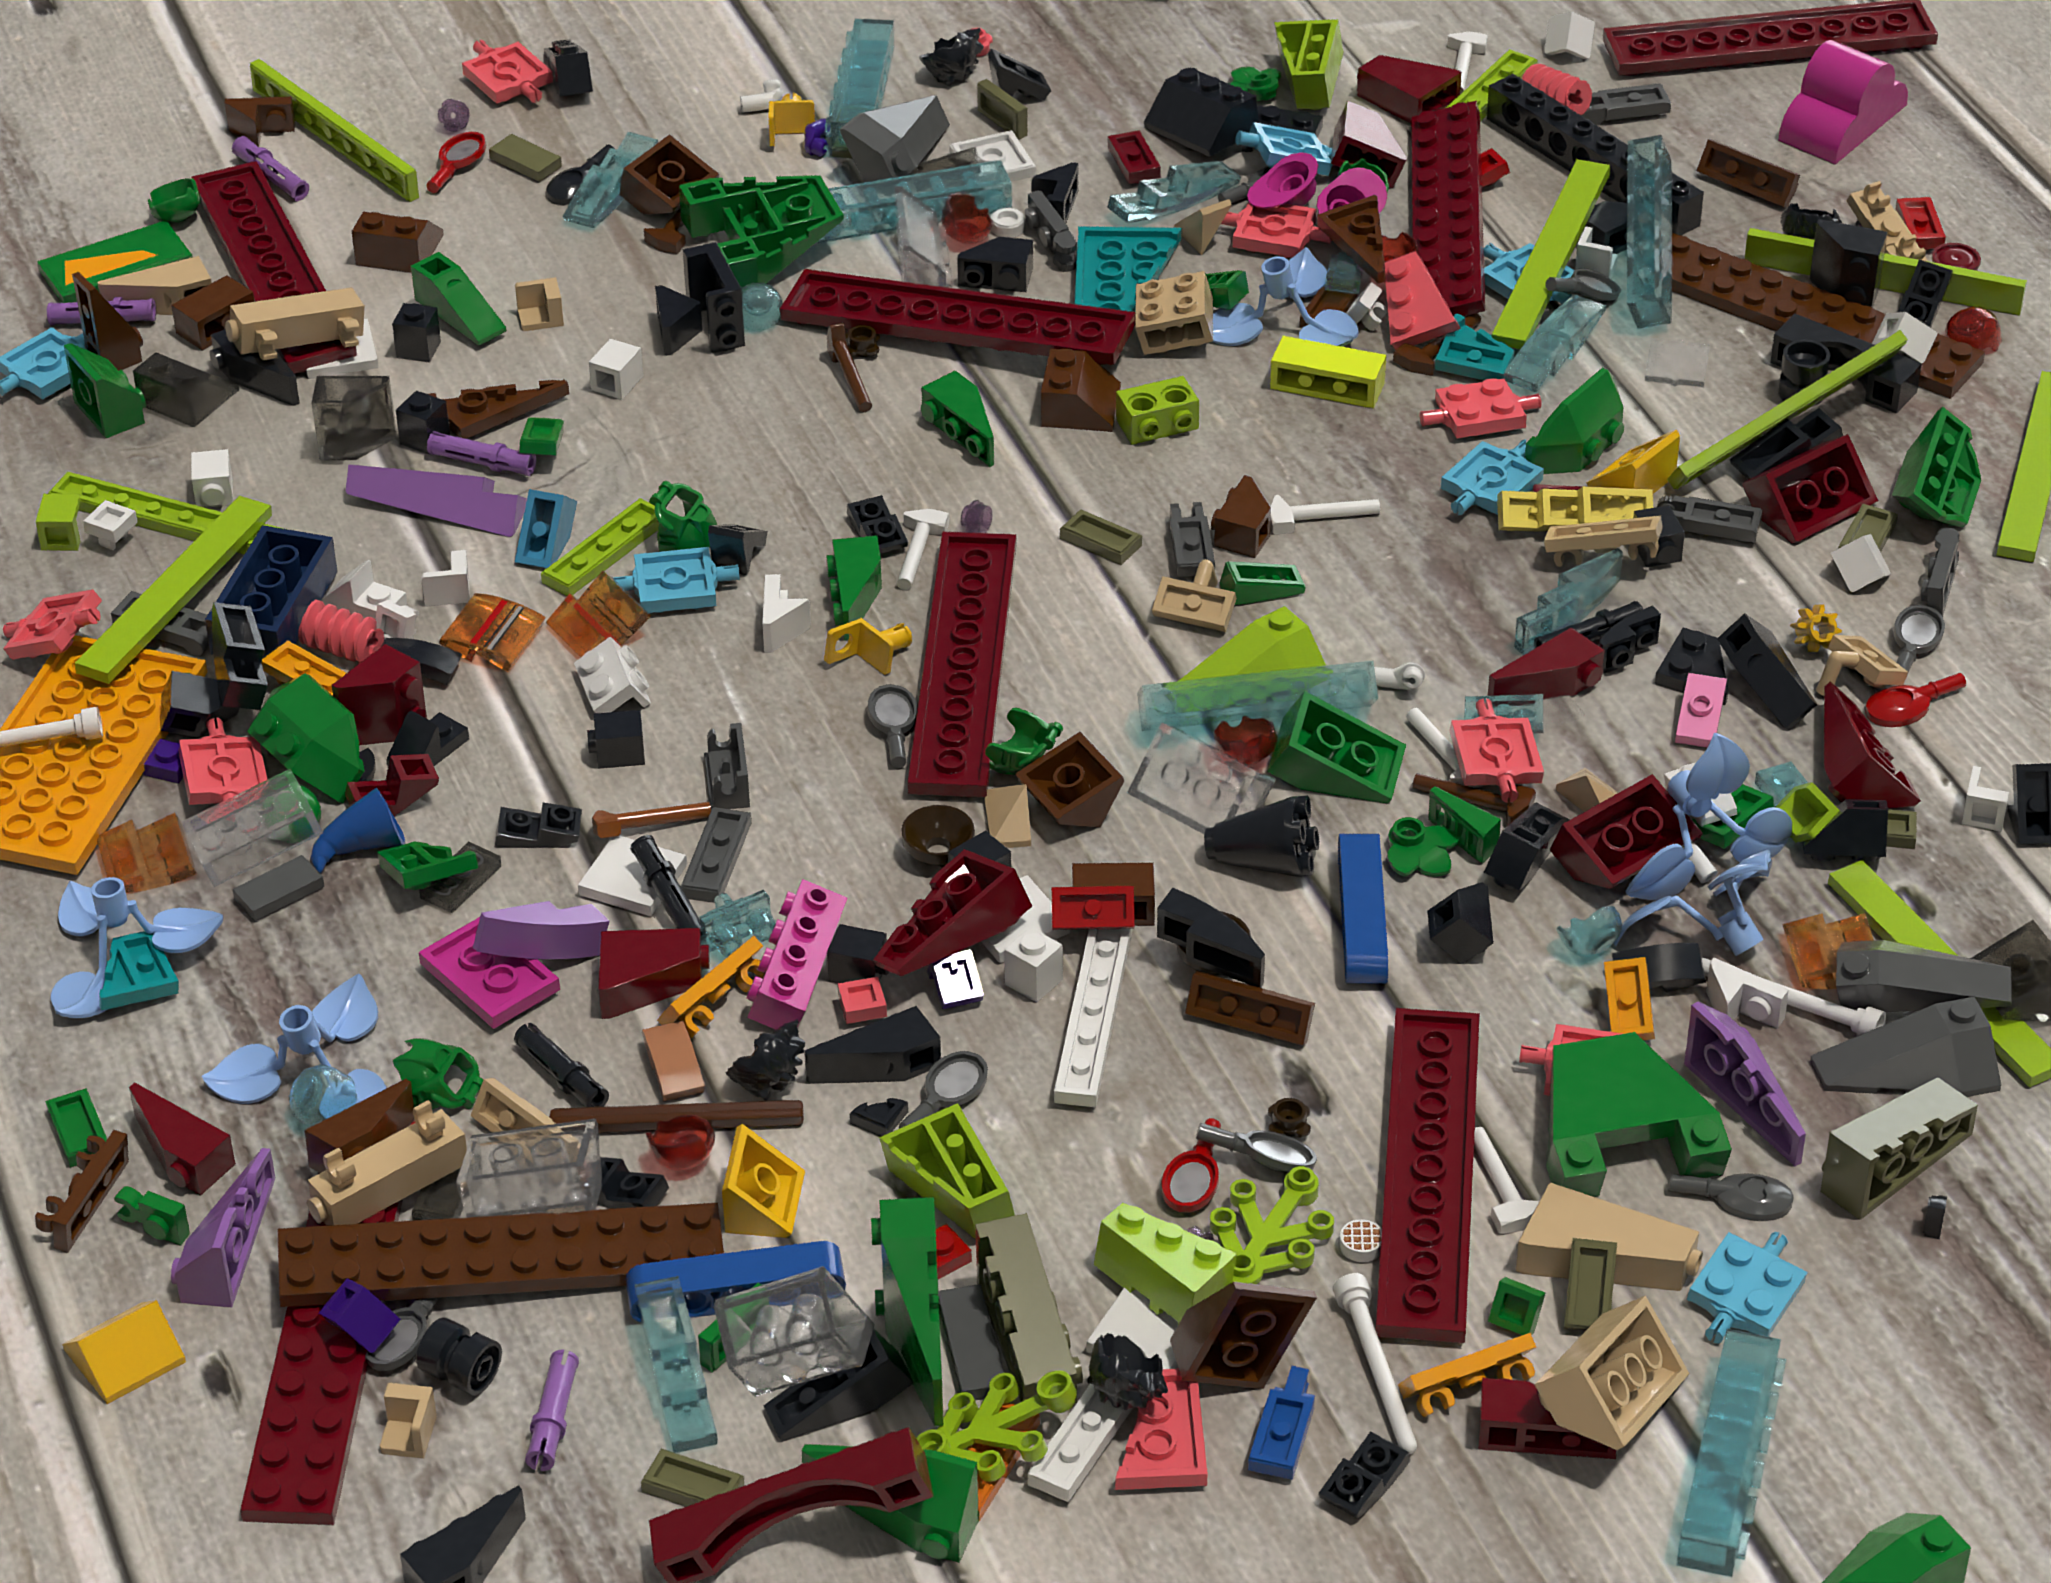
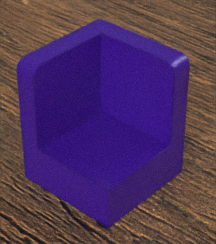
(360, 1315)

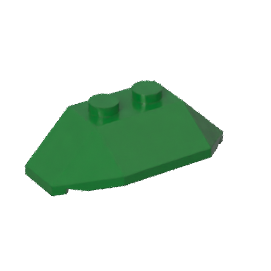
(1579, 427)
(1940, 472)
(310, 735)

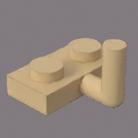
(1195, 602)
(1865, 658)

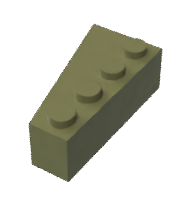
(1894, 1145)
(1022, 1304)

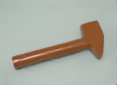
(610, 824)

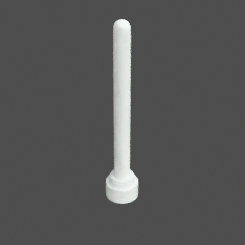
(85, 724)
(1860, 1021)
(1354, 1297)

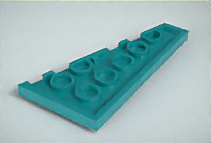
(1118, 259)

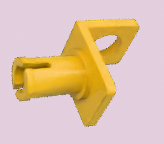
(789, 116)
(868, 643)

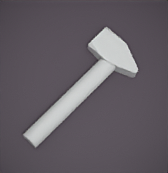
(1467, 44)
(1283, 515)
(925, 523)
(1437, 741)
(1514, 1212)

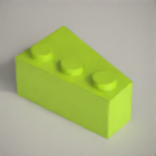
(1311, 59)
(947, 1162)
(1161, 1260)

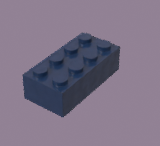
(279, 582)

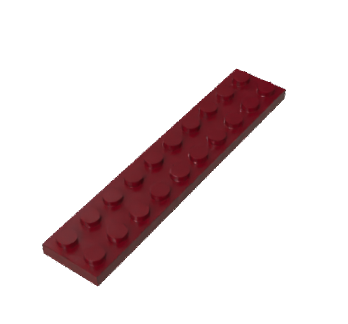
(1767, 36)
(1449, 203)
(264, 249)
(957, 315)
(963, 665)
(1429, 1177)
(308, 1416)

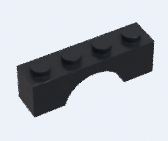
(1886, 385)

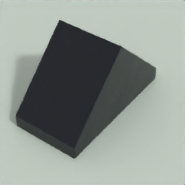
(677, 317)

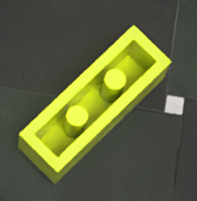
(1328, 371)

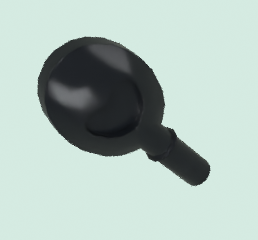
(566, 183)

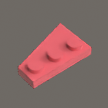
(1414, 303)
(1166, 1441)

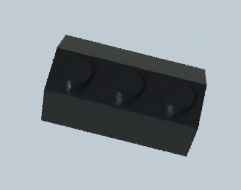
(1201, 111)

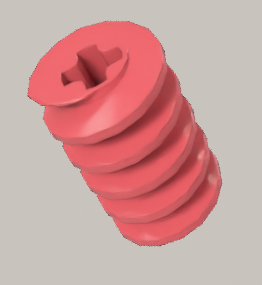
(1560, 86)
(340, 632)

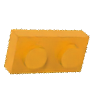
(1629, 997)

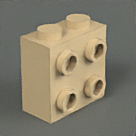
(1174, 313)

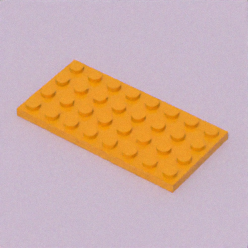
(67, 787)

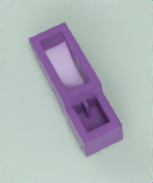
(541, 931)

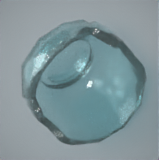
(760, 306)
(1594, 934)
(321, 1094)

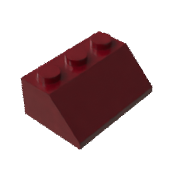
(1811, 490)
(1620, 834)

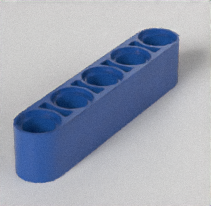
(1362, 909)
(721, 1275)

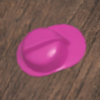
(1287, 182)
(1351, 187)

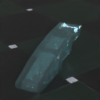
(601, 187)
(1181, 189)
(1554, 342)
(1574, 598)
(676, 1364)

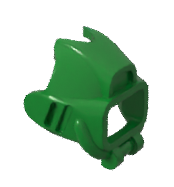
(678, 531)
(1028, 743)
(426, 1066)

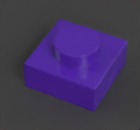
(164, 762)

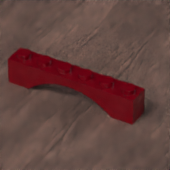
(704, 1535)

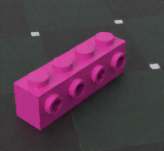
(797, 955)

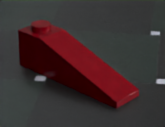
(1856, 759)
(966, 905)

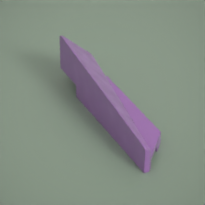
(440, 495)

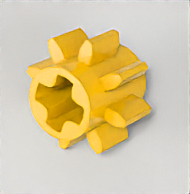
(1805, 632)

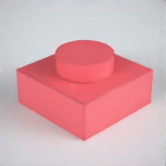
(862, 1000)

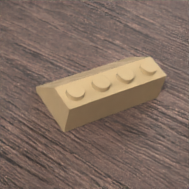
(1613, 1375)

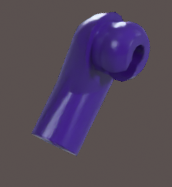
(812, 139)

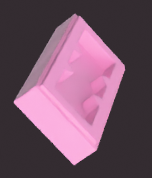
(1700, 710)

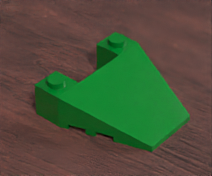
(763, 220)
(1625, 1094)
(911, 1293)

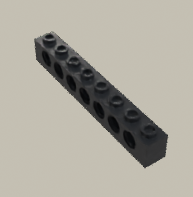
(1569, 136)

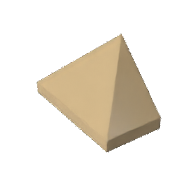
(1202, 225)
(1585, 789)
(1008, 815)

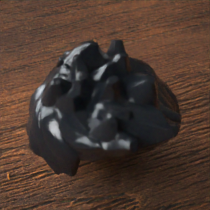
(953, 57)
(1803, 221)
(771, 1063)
(1125, 1373)

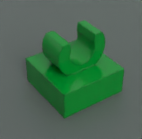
(1516, 1306)

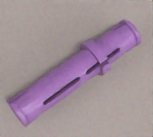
(291, 184)
(129, 309)
(494, 456)
(549, 1423)

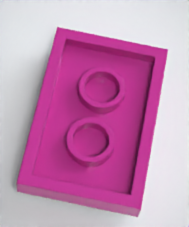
(487, 983)

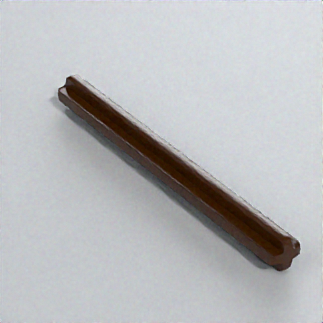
(717, 1114)

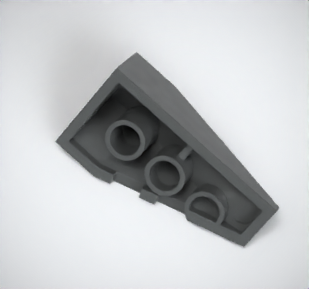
(894, 138)
(1913, 978)
(1939, 1041)

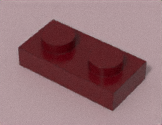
(1134, 157)

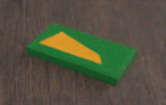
(113, 257)

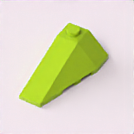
(1265, 645)

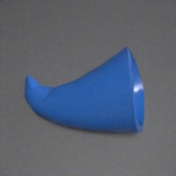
(360, 827)

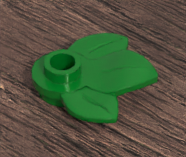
(1257, 82)
(1420, 847)

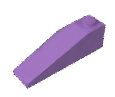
(1738, 1073)
(222, 1243)

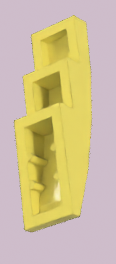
(1566, 507)

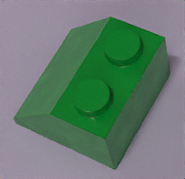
(103, 392)

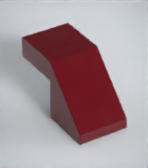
(405, 782)

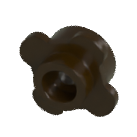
(862, 341)
(1289, 1118)

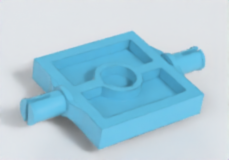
(1281, 142)
(1507, 268)
(38, 364)
(1488, 472)
(676, 579)
(1746, 1286)

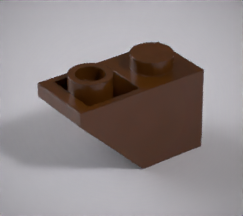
(1243, 520)

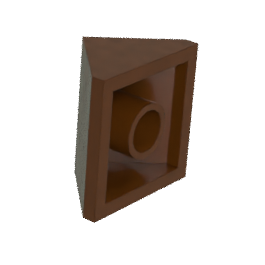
(1073, 782)

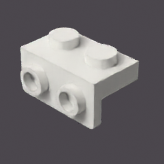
(611, 676)

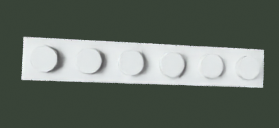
(1092, 1017)

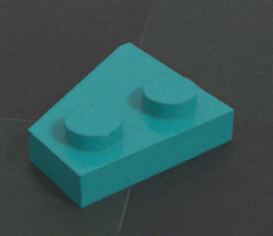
(1473, 353)
(136, 972)

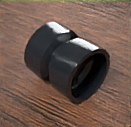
(1802, 365)
(456, 1356)

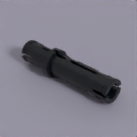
(1597, 626)
(660, 876)
(571, 1075)

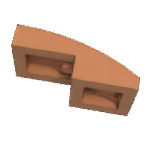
(673, 1060)

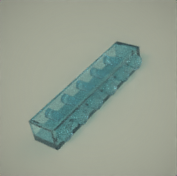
(861, 75)
(871, 205)
(1649, 232)
(1254, 694)
(1729, 1453)

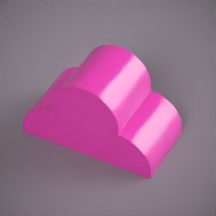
(1841, 102)

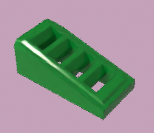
(1227, 288)
(1261, 581)
(1474, 826)

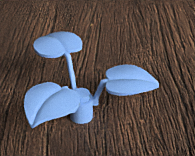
(1283, 278)
(1717, 771)
(104, 906)
(1736, 924)
(345, 1013)

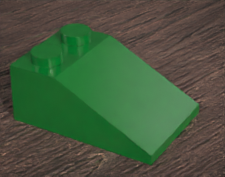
(1335, 753)

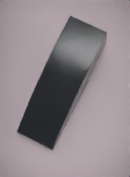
(1785, 443)
(238, 656)
(1210, 938)

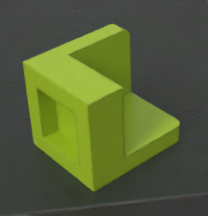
(58, 523)
(1808, 811)

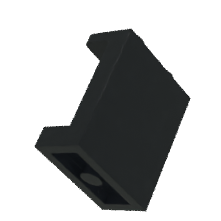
(715, 286)

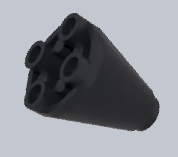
(1267, 838)

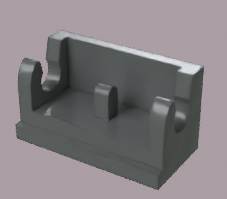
(727, 770)

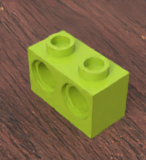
(1157, 410)

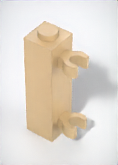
(296, 321)
(387, 1170)

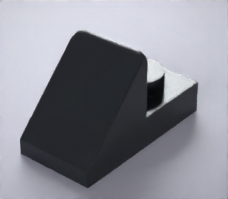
(1013, 76)
(1059, 187)
(734, 545)
(434, 737)
(2032, 803)

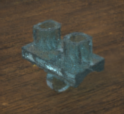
(736, 919)

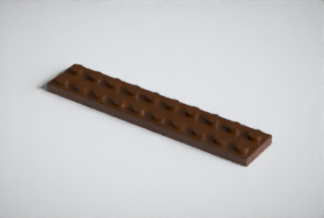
(1773, 299)
(490, 1252)

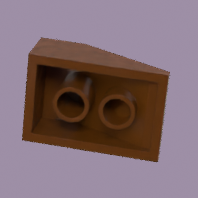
(1239, 1333)

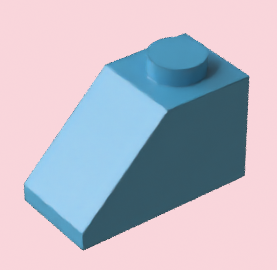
(545, 528)

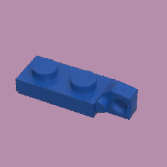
(1283, 1427)

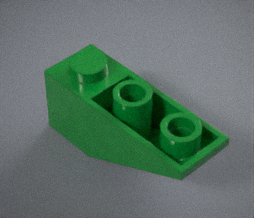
(459, 303)
(958, 411)
(857, 577)

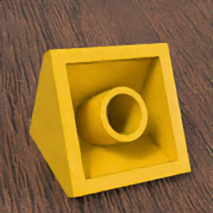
(1642, 466)
(760, 1188)
(126, 1351)

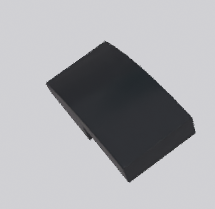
(1926, 292)
(873, 518)
(1629, 636)
(435, 660)
(550, 828)
(1669, 964)
(628, 1188)
(1366, 1476)

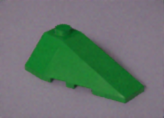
(935, 1525)
(1907, 1551)

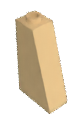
(1648, 1248)

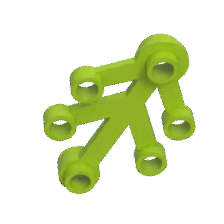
(1299, 1190)
(989, 1427)

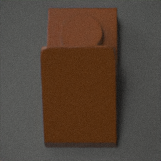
(259, 115)

